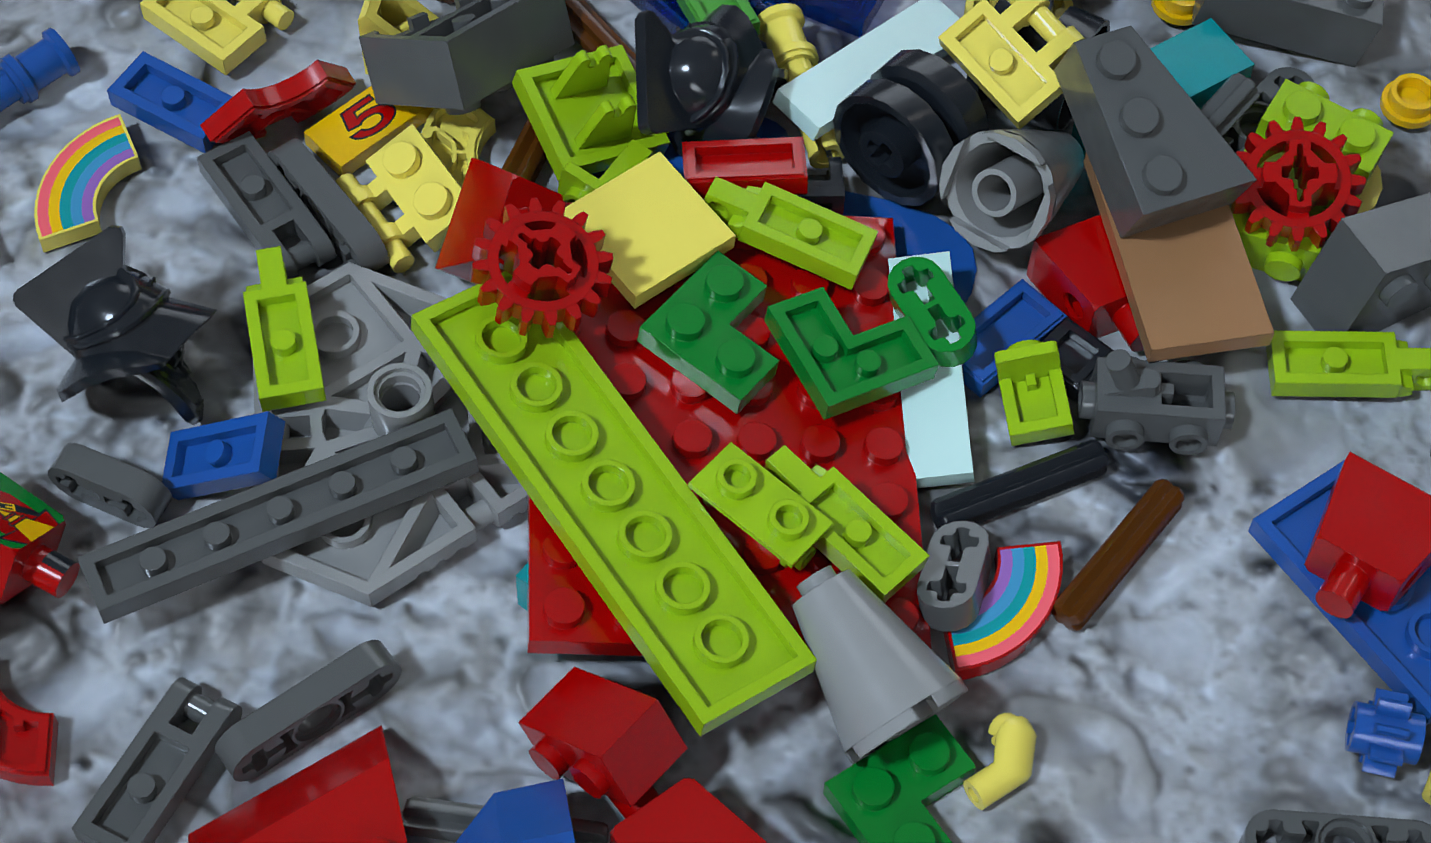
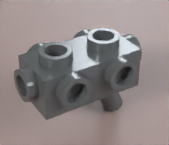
(1156, 403)

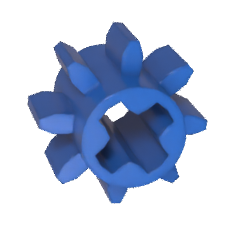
(1385, 733)

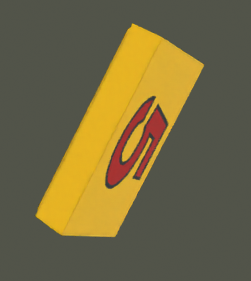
(360, 130)

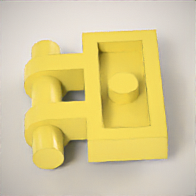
(216, 28)
(1003, 62)
(421, 187)

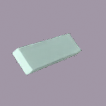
(814, 95)
(937, 409)

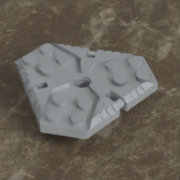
(370, 374)

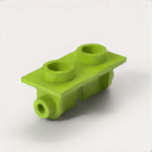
(761, 506)

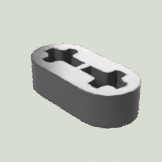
(110, 485)
(966, 577)

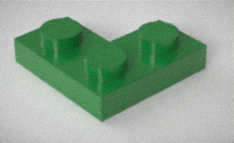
(699, 335)
(846, 368)
(889, 789)

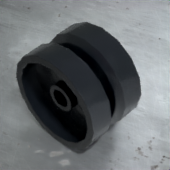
(906, 124)

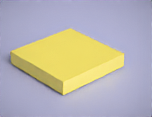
(653, 228)

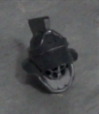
(703, 78)
(115, 322)

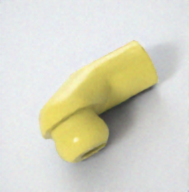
(1012, 762)

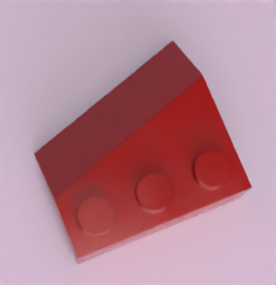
(332, 801)

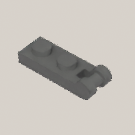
(264, 202)
(157, 768)

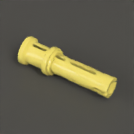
(783, 34)

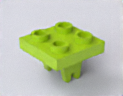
(584, 108)

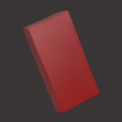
(746, 163)

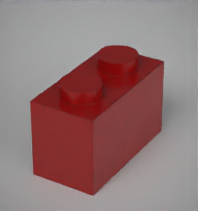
(602, 736)

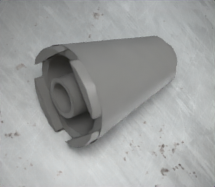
(1009, 184)
(869, 663)

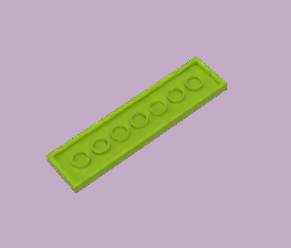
(618, 509)

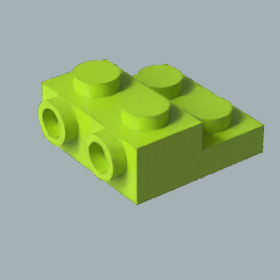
(1312, 103)

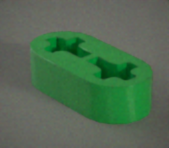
(943, 304)

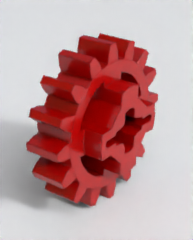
(1320, 173)
(544, 277)

